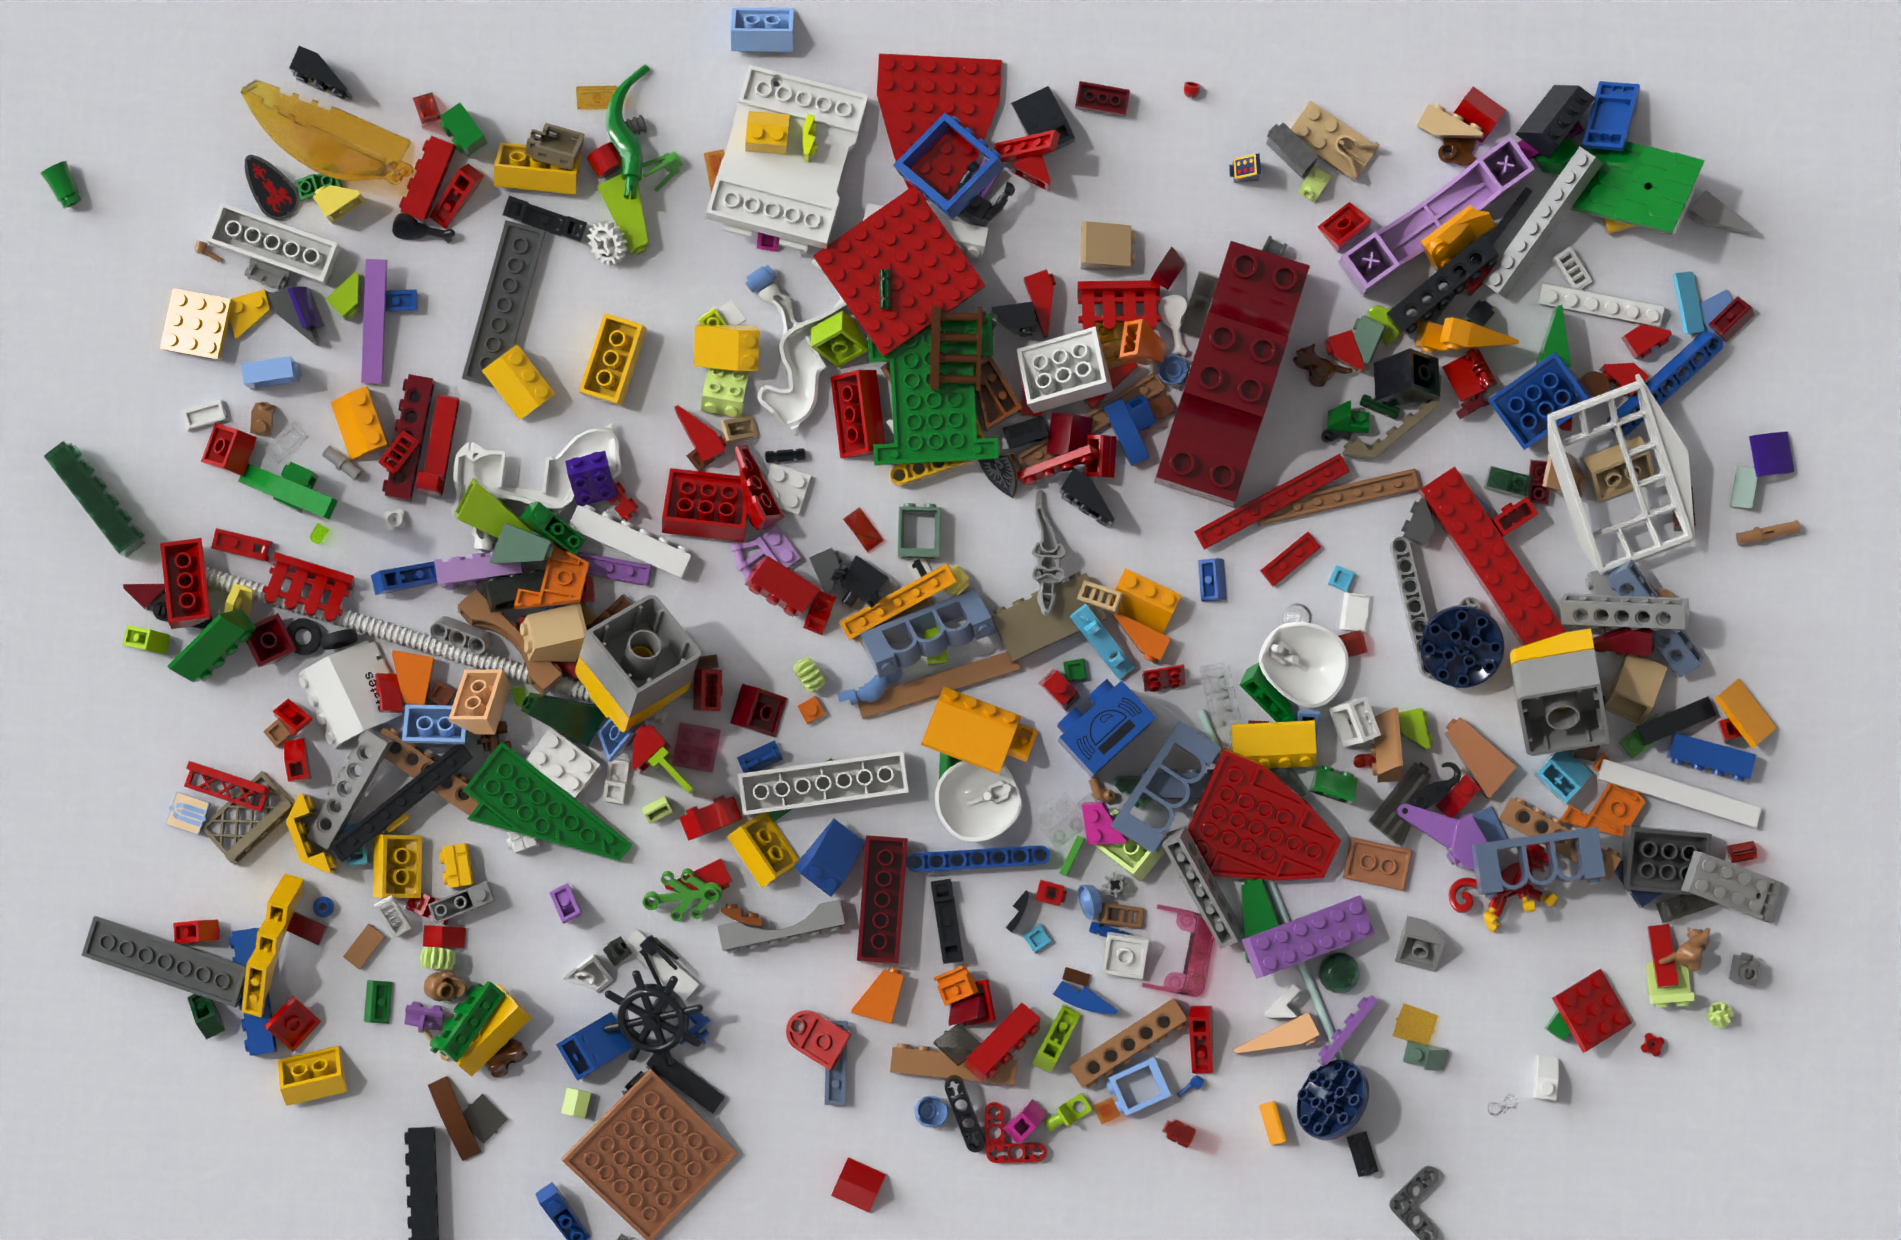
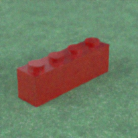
(428, 178)
(1003, 1042)

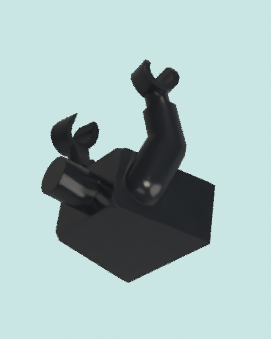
(980, 210)
(861, 582)

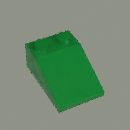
(1555, 338)
(1334, 785)

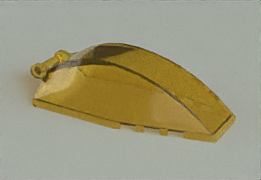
(328, 139)

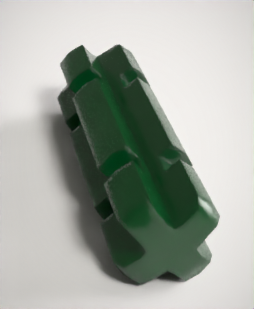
(885, 289)
(1392, 412)

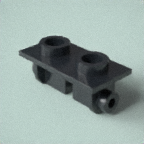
(1362, 1154)

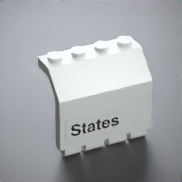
(345, 692)

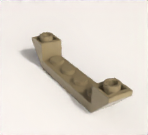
(1359, 450)

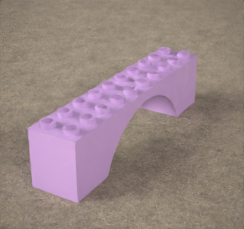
(1400, 243)

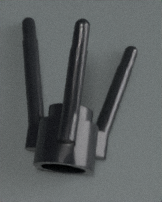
(652, 946)

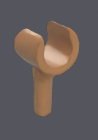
(201, 247)

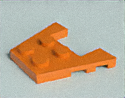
(561, 583)
(1612, 810)

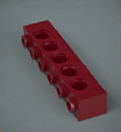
(413, 384)

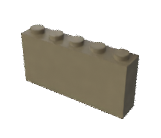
(1027, 630)

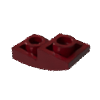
(1536, 491)

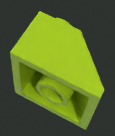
(838, 339)

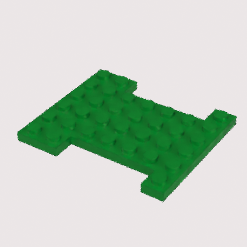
(928, 422)

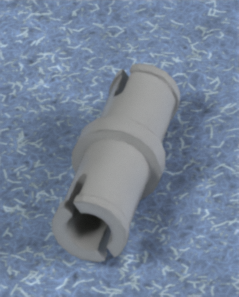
(342, 463)

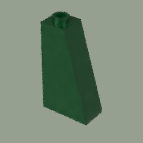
(567, 716)

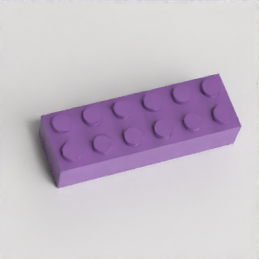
(1308, 937)

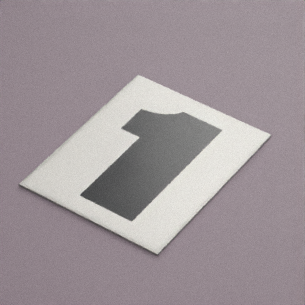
(918, 567)

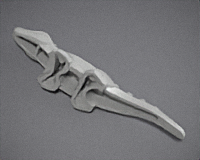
(1048, 557)

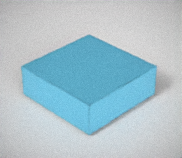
(1341, 578)
(1037, 938)

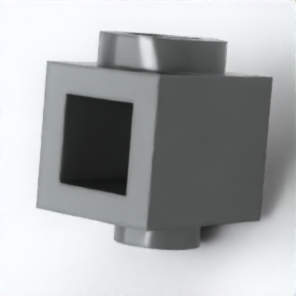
(1744, 969)

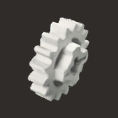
(607, 242)

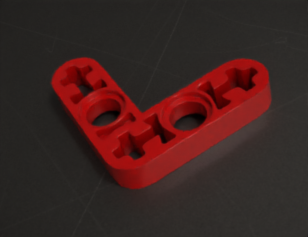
(1000, 1141)

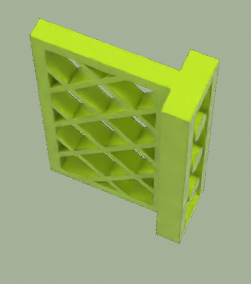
(661, 759)

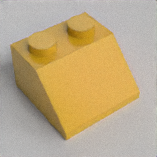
(767, 132)

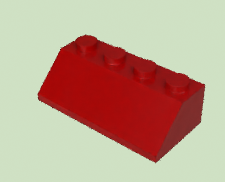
(857, 412)
(185, 582)
(645, 745)

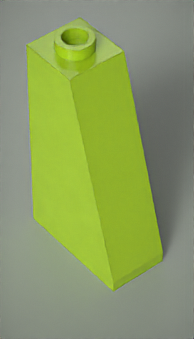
(626, 213)
(486, 511)

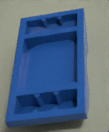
(1611, 116)

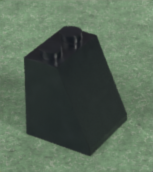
(1406, 378)

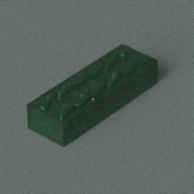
(93, 497)

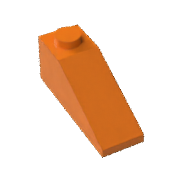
(1146, 640)

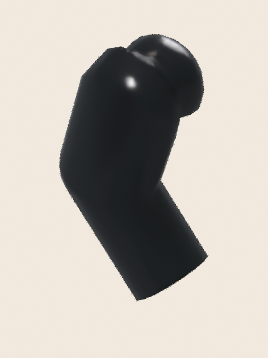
(1331, 435)

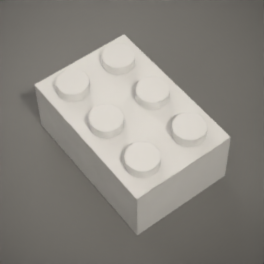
(563, 763)

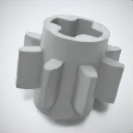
(1115, 891)

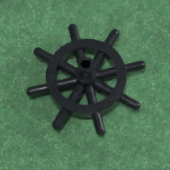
(653, 1018)

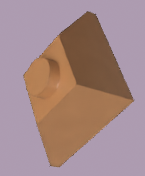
(1551, 481)

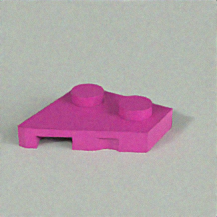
(1097, 824)

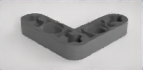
(1409, 1208)

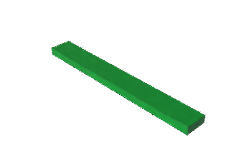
(288, 491)

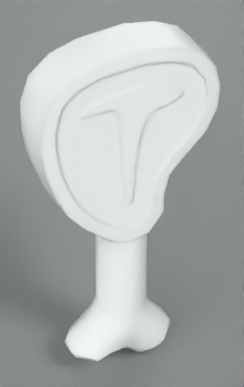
(1171, 311)

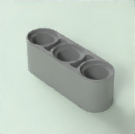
(452, 637)

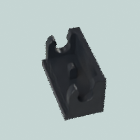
(1025, 432)

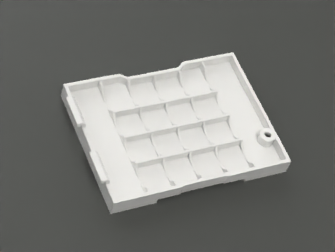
(782, 191)

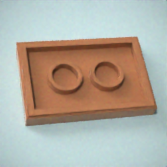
(1377, 864)

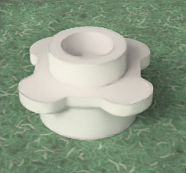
(389, 516)

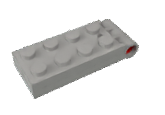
(1732, 886)

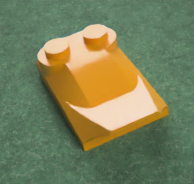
(1456, 235)

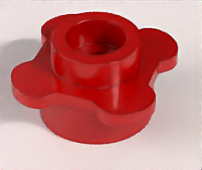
(1658, 1042)

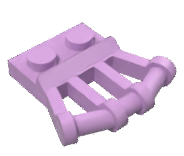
(772, 544)

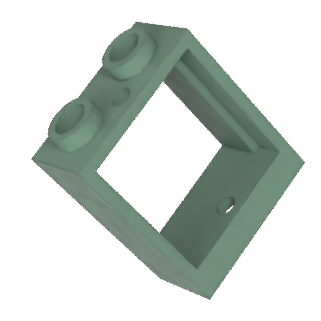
(910, 508)

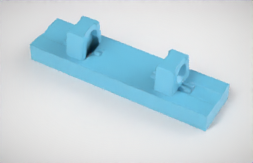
(1101, 641)

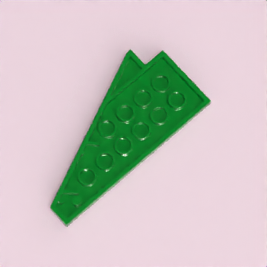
(527, 803)

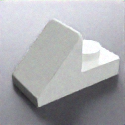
(1280, 1009)

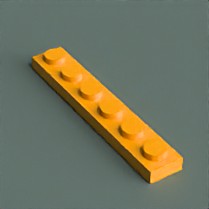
(898, 601)

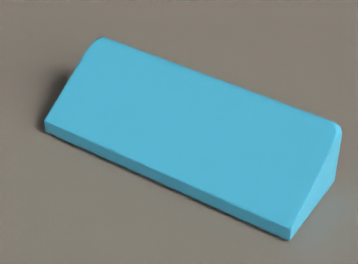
(1688, 303)

